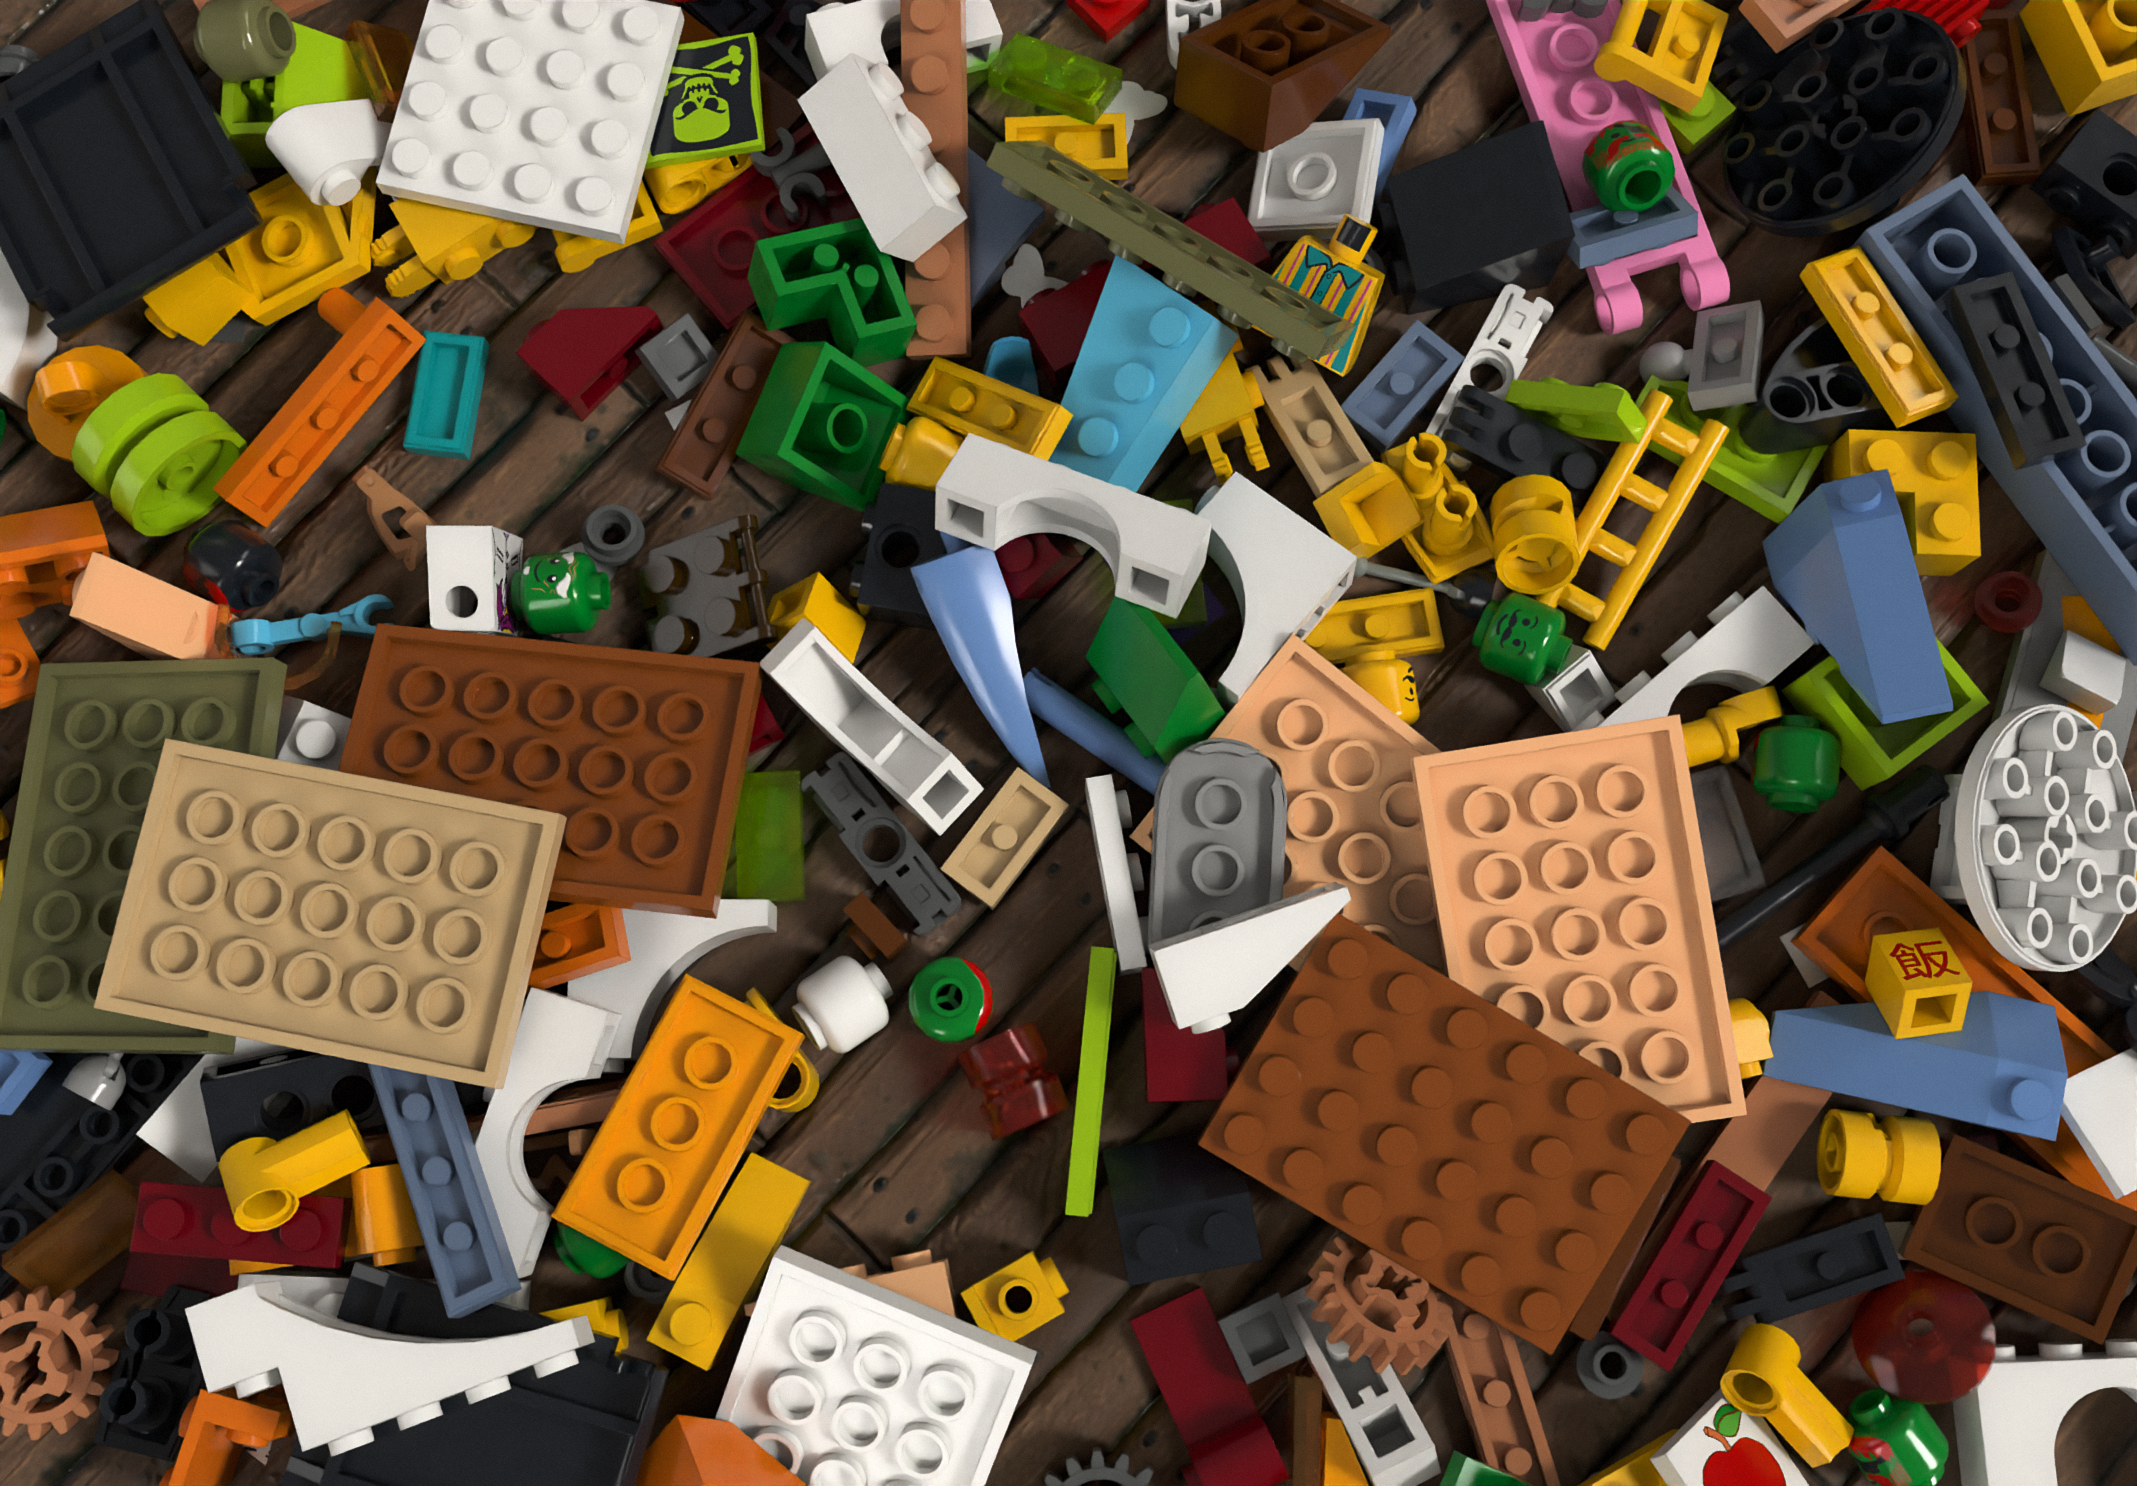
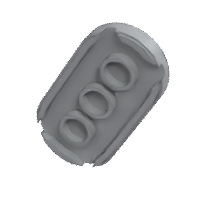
(1215, 837)

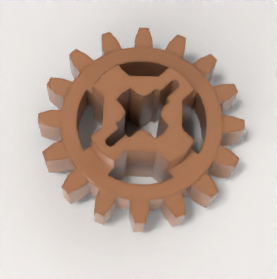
(1377, 1306)
(68, 1354)

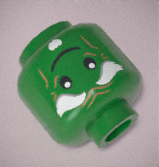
(560, 593)

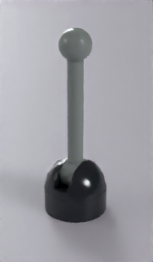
(1467, 591)

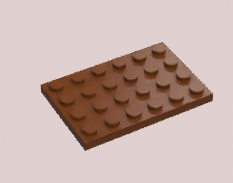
(616, 739)
(1443, 1132)

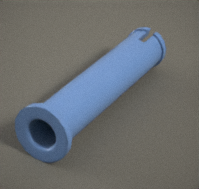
(1091, 730)

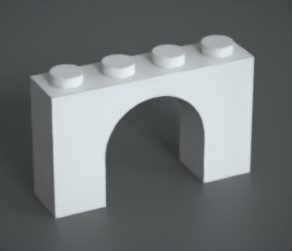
(2013, 1416)

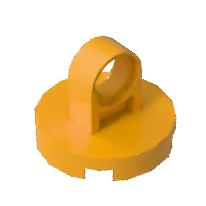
(72, 389)

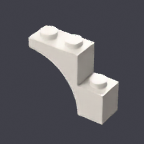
(870, 727)

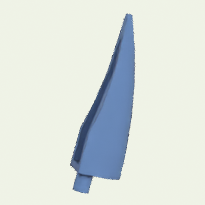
(977, 628)

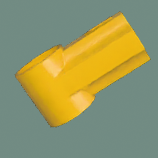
(270, 1176)
(1768, 1384)

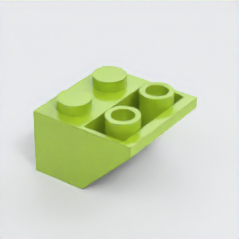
(317, 73)

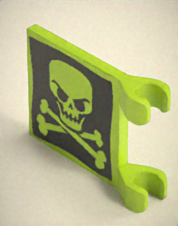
(710, 103)

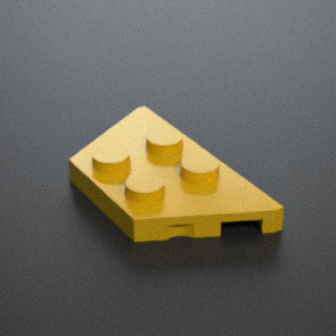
(301, 247)

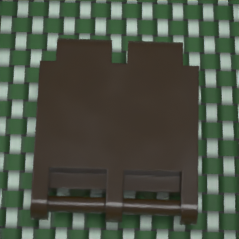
(703, 593)

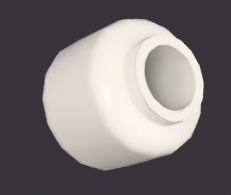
(842, 1004)

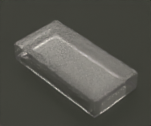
(1725, 840)

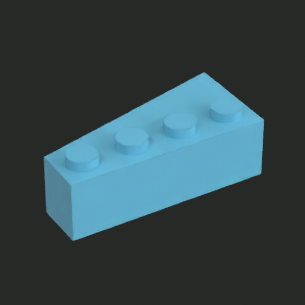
(1136, 376)

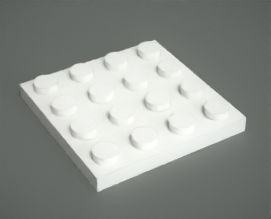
(533, 110)
(869, 1382)

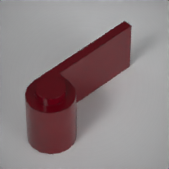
(1207, 1396)

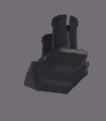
(153, 1379)

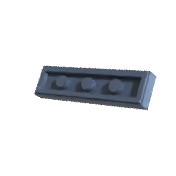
(446, 1189)

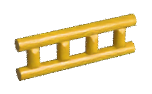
(1666, 508)

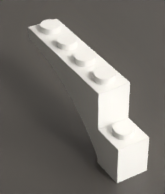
(355, 1376)

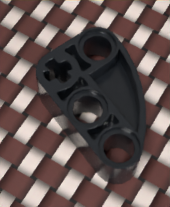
(1811, 397)

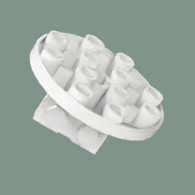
(2041, 838)

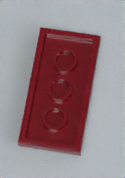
(718, 238)

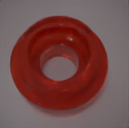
(2012, 585)

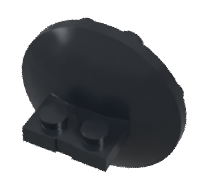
(1844, 123)

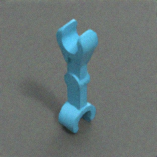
(261, 635)

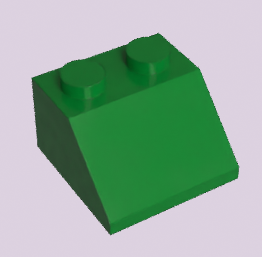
(823, 424)
(1152, 681)

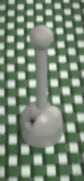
(98, 1079)

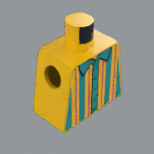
(1337, 280)

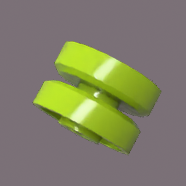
(156, 453)

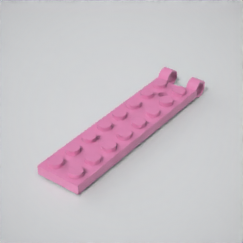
(1559, 85)

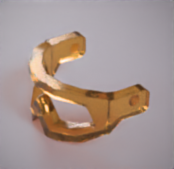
(292, 681)

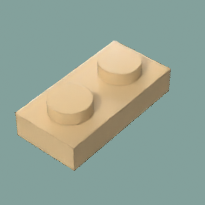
(1005, 838)

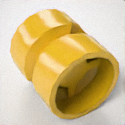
(1534, 534)
(1892, 1157)

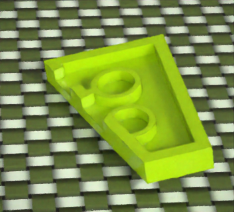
(1758, 480)

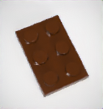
(2026, 1238)

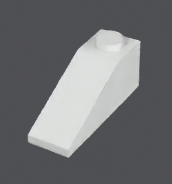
(1233, 959)
(1371, 1405)

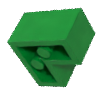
(837, 277)

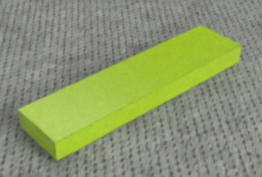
(1091, 1082)

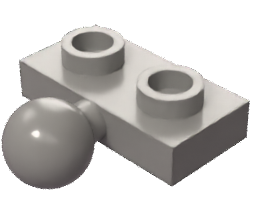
(1723, 357)

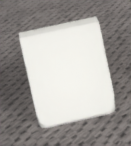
(2085, 674)
(1574, 691)

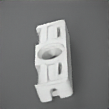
(1500, 343)

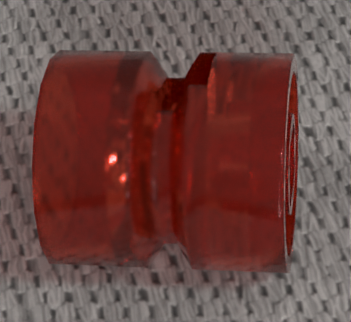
(1013, 1080)

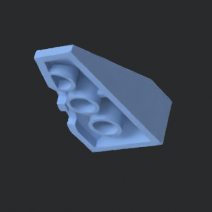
(1858, 591)
(1994, 1073)

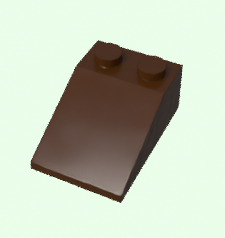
(1273, 66)

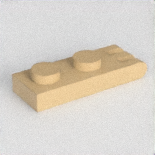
(1311, 423)

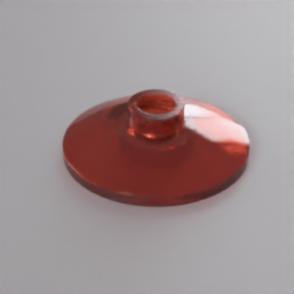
(1932, 1366)

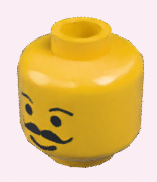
(1387, 680)

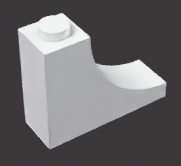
(1279, 571)
(659, 952)

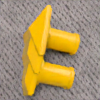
(1454, 526)

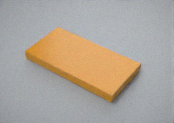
(678, 1127)

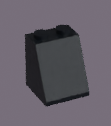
(1475, 222)

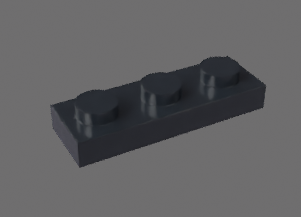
(2014, 371)

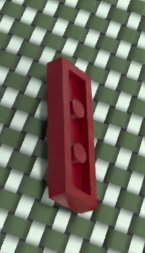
(201, 1224)
(1688, 1265)

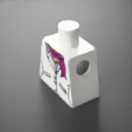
(470, 566)

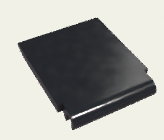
(114, 171)
(547, 1431)

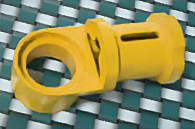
(1716, 733)

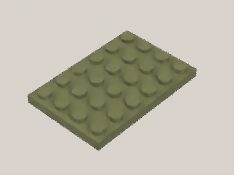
(78, 827)

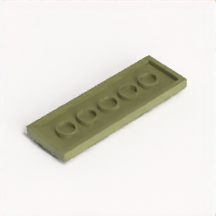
(1186, 257)

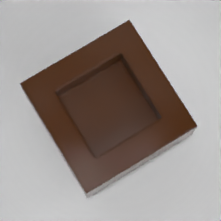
(873, 930)

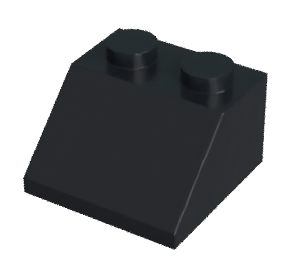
(1179, 1209)

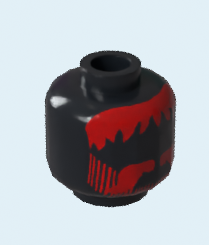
(232, 565)

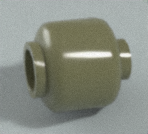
(244, 39)

